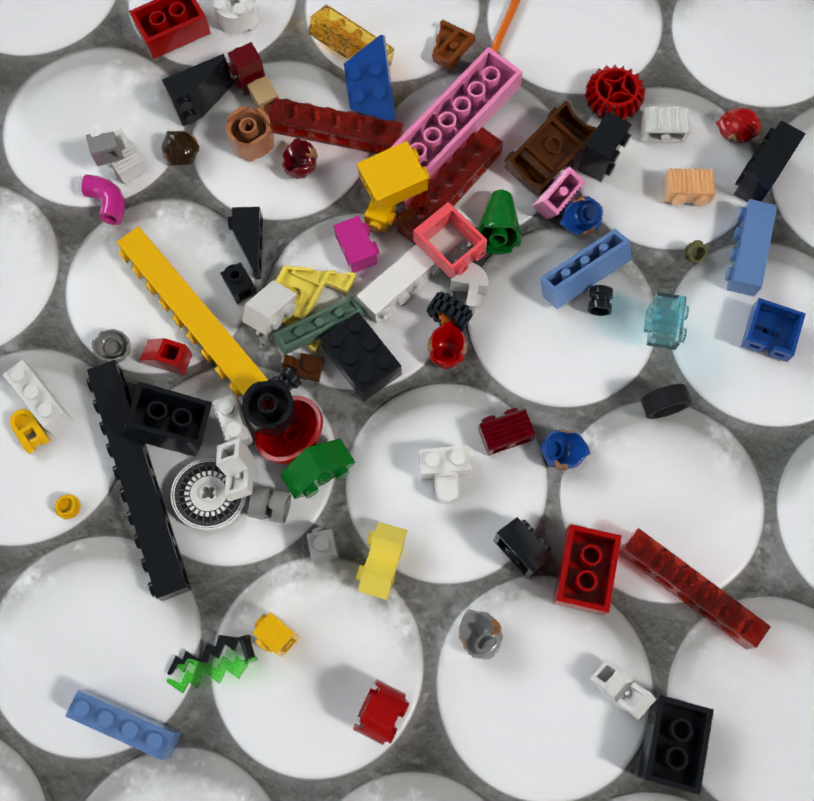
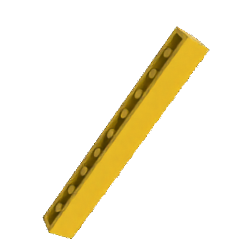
(189, 312)

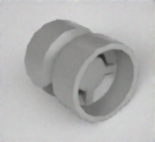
(268, 504)

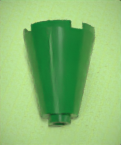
(500, 223)

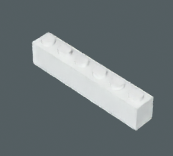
(410, 273)

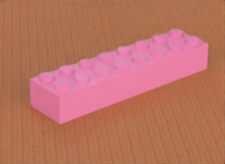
(462, 111)

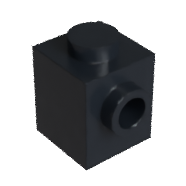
(238, 282)

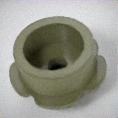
(697, 256)

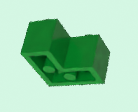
(317, 467)

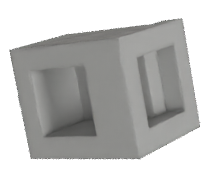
(105, 148)

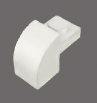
(474, 282)
(239, 467)
(622, 689)

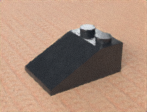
(198, 88)

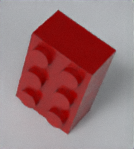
(169, 24)
(587, 569)

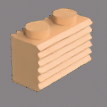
(689, 186)

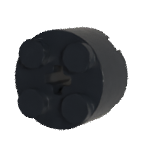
(269, 394)

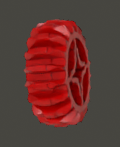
(615, 92)

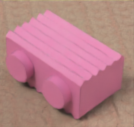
(558, 193)

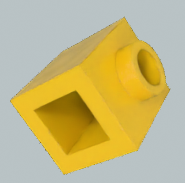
(380, 220)

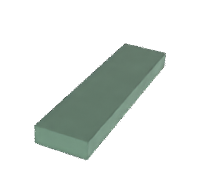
(316, 325)

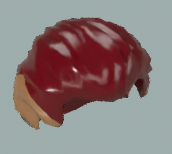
(299, 159)

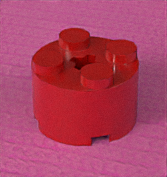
(381, 712)

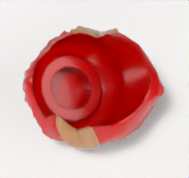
(739, 125)
(447, 346)

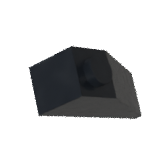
(248, 231)

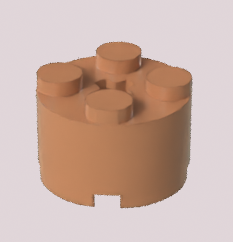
(250, 133)

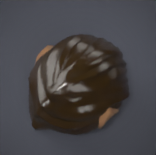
(179, 148)

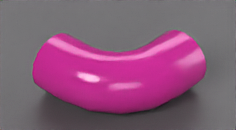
(110, 195)

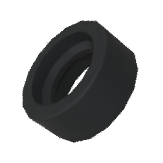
(666, 401)

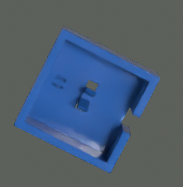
(776, 320)

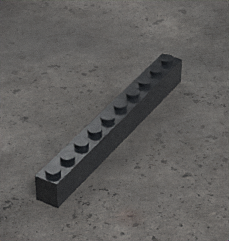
(139, 485)

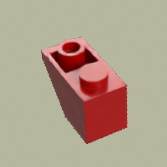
(166, 355)

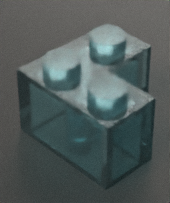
(665, 321)

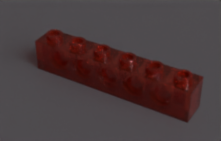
(324, 131)
(476, 165)
(694, 589)

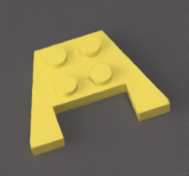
(309, 286)

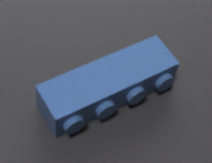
(751, 247)
(586, 268)
(123, 724)

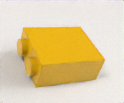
(393, 176)

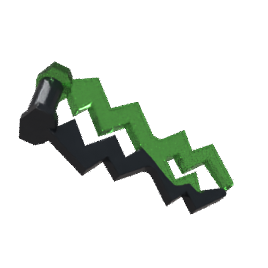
(202, 665)

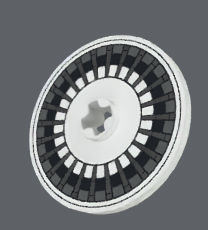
(189, 500)

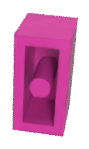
(356, 244)

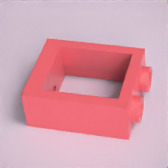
(435, 223)

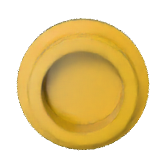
(68, 506)

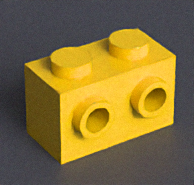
(274, 634)

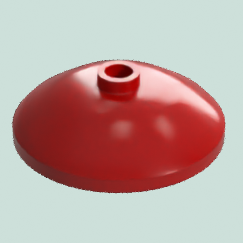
(302, 434)

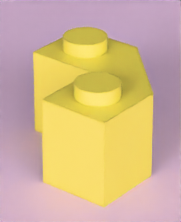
(384, 554)

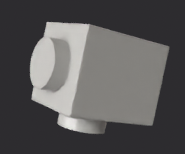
(322, 545)

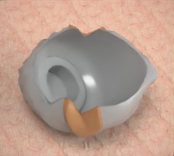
(480, 634)

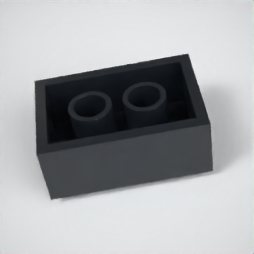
(768, 162)
(361, 356)
(167, 419)
(676, 744)

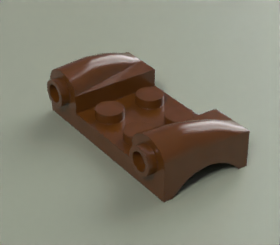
(549, 149)

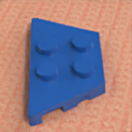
(370, 81)

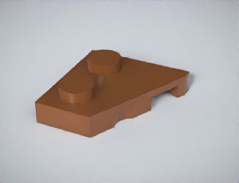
(451, 44)

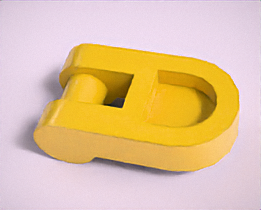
(23, 424)

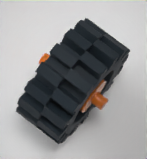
(448, 308)

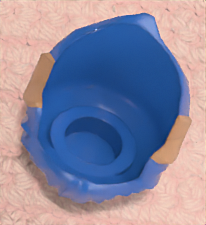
(582, 215)
(564, 449)

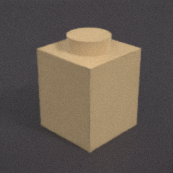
(262, 94)

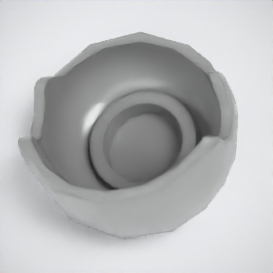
(111, 346)

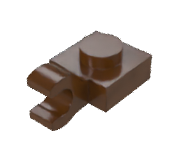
(307, 367)

